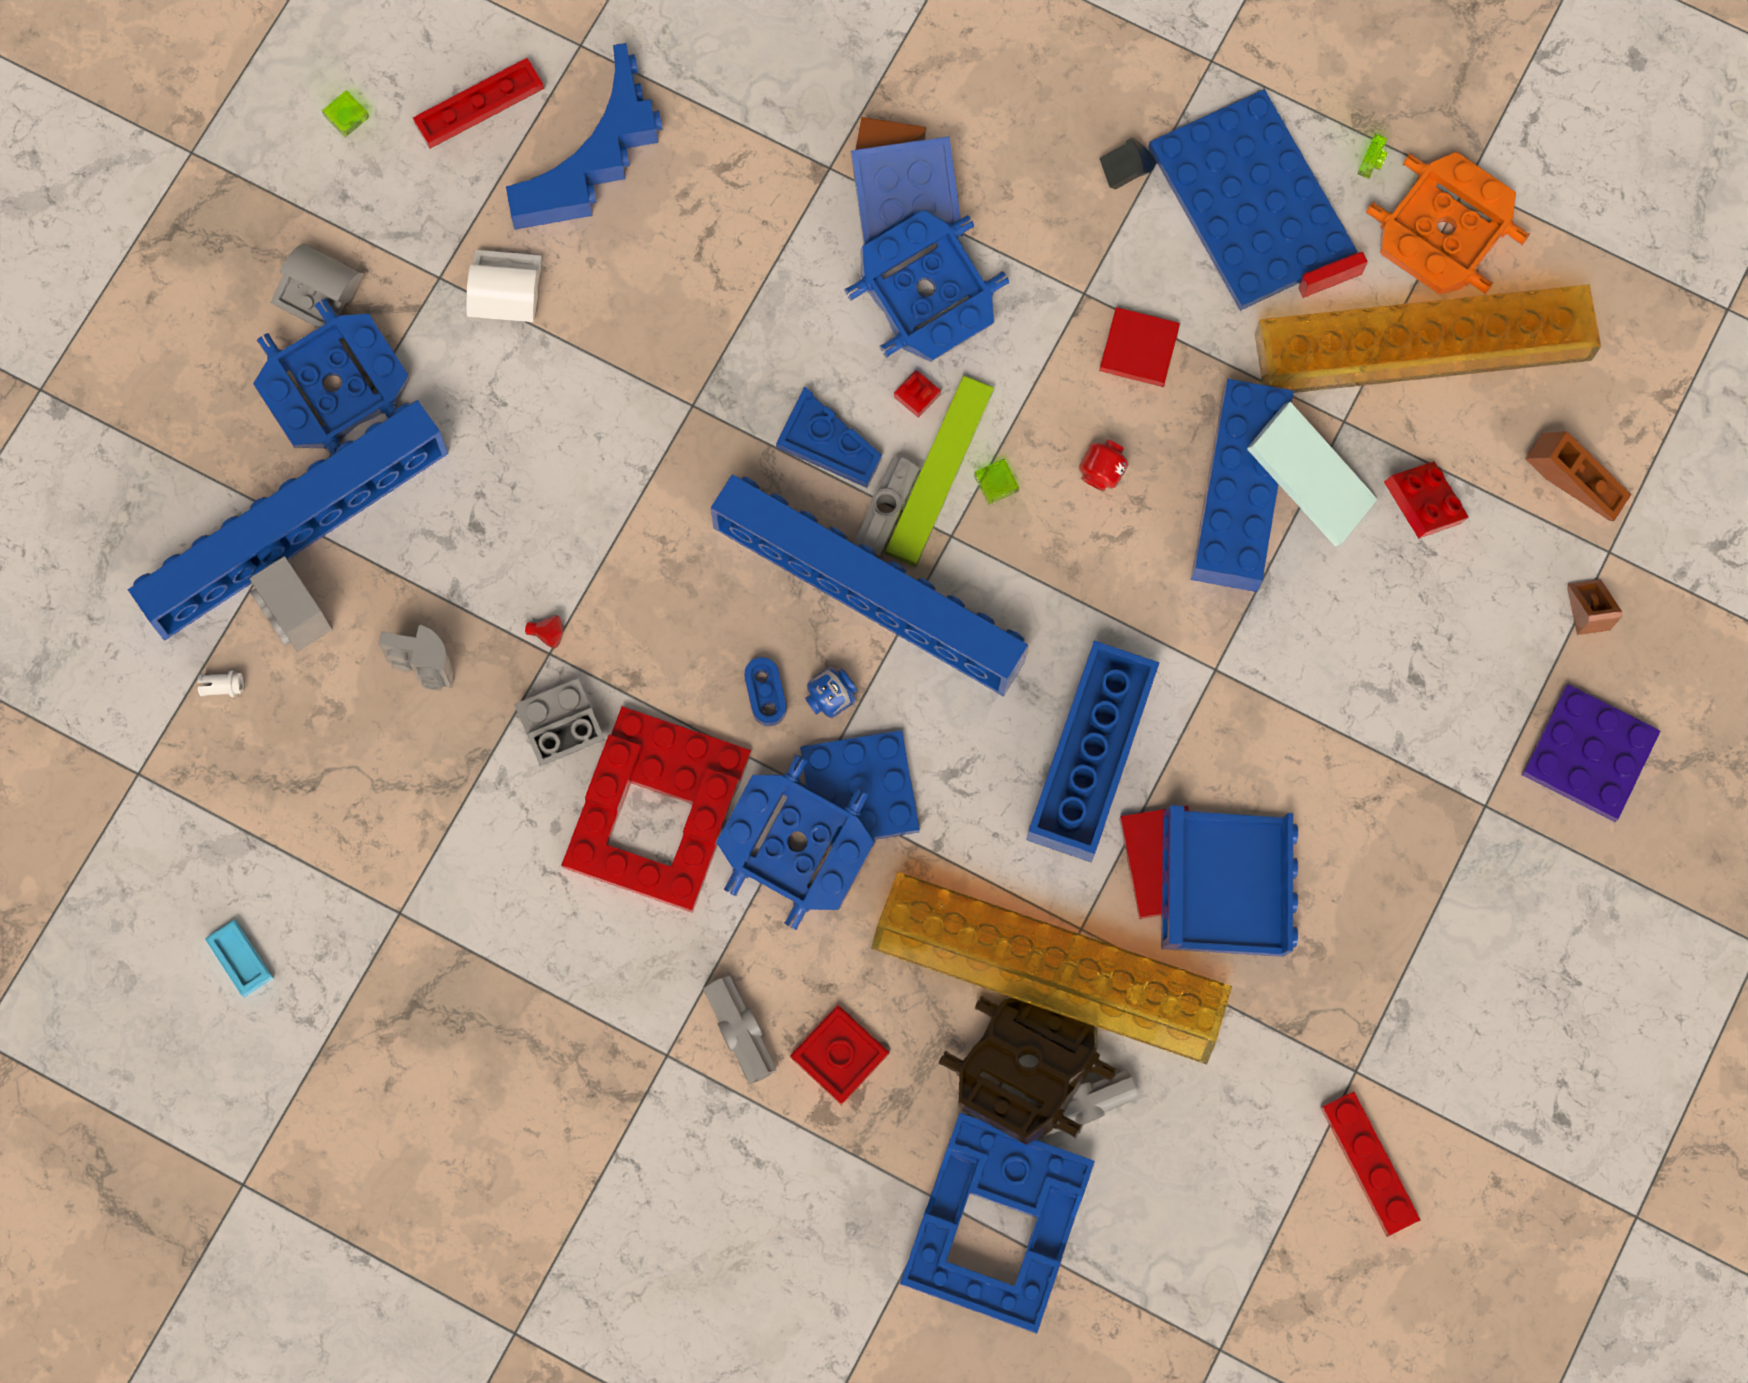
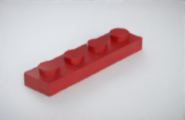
(478, 103)
(1370, 1164)

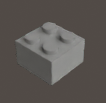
(289, 603)

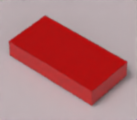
(1332, 274)

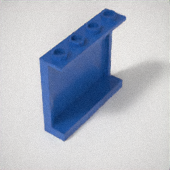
(1228, 883)

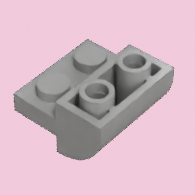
(311, 277)
(422, 654)
(559, 722)

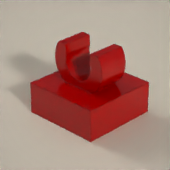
(917, 393)

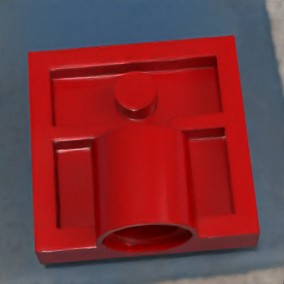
(1426, 499)

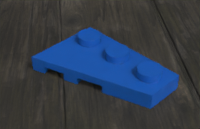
(825, 441)

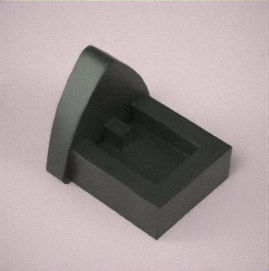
(1127, 163)

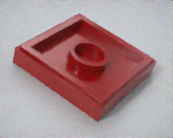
(1139, 347)
(839, 1055)

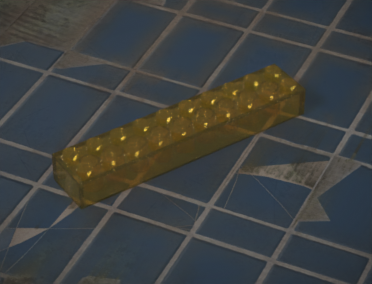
(1428, 339)
(1052, 967)

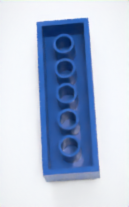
(1238, 491)
(1092, 751)

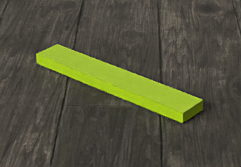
(939, 471)

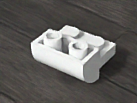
(503, 285)

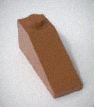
(1578, 473)

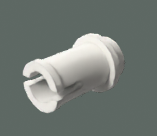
(221, 684)

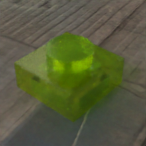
(345, 113)
(1374, 157)
(996, 481)

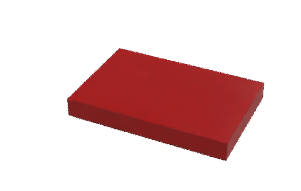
(1144, 855)

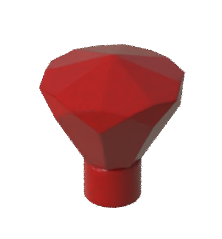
(548, 631)

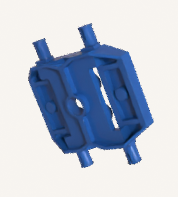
(947, 270)
(323, 356)
(776, 862)

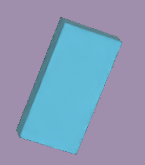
(239, 958)

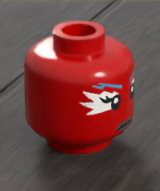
(1103, 465)

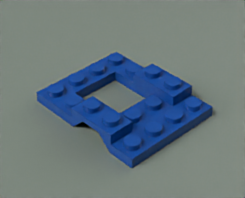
(1015, 1175)

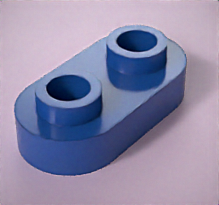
(765, 692)

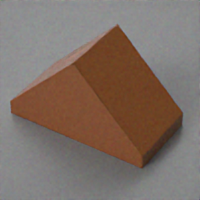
(1593, 607)

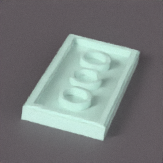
(1312, 474)

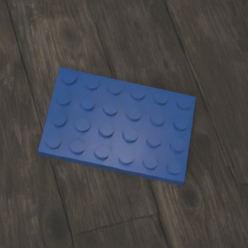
(1251, 199)

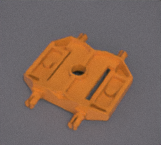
(1441, 259)

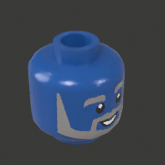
(831, 692)

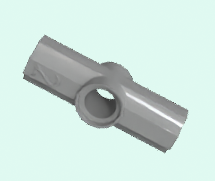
(893, 490)
(739, 1029)
(1100, 1097)

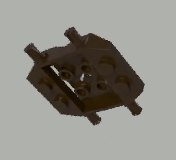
(1065, 1057)

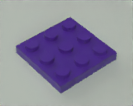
(1591, 753)

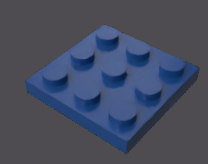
(902, 181)
(873, 765)

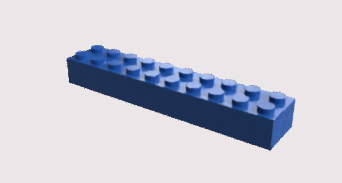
(289, 519)
(869, 584)

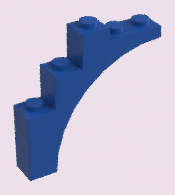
(568, 188)

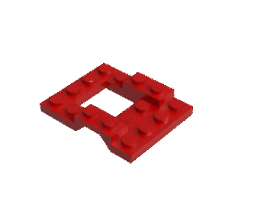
(670, 763)

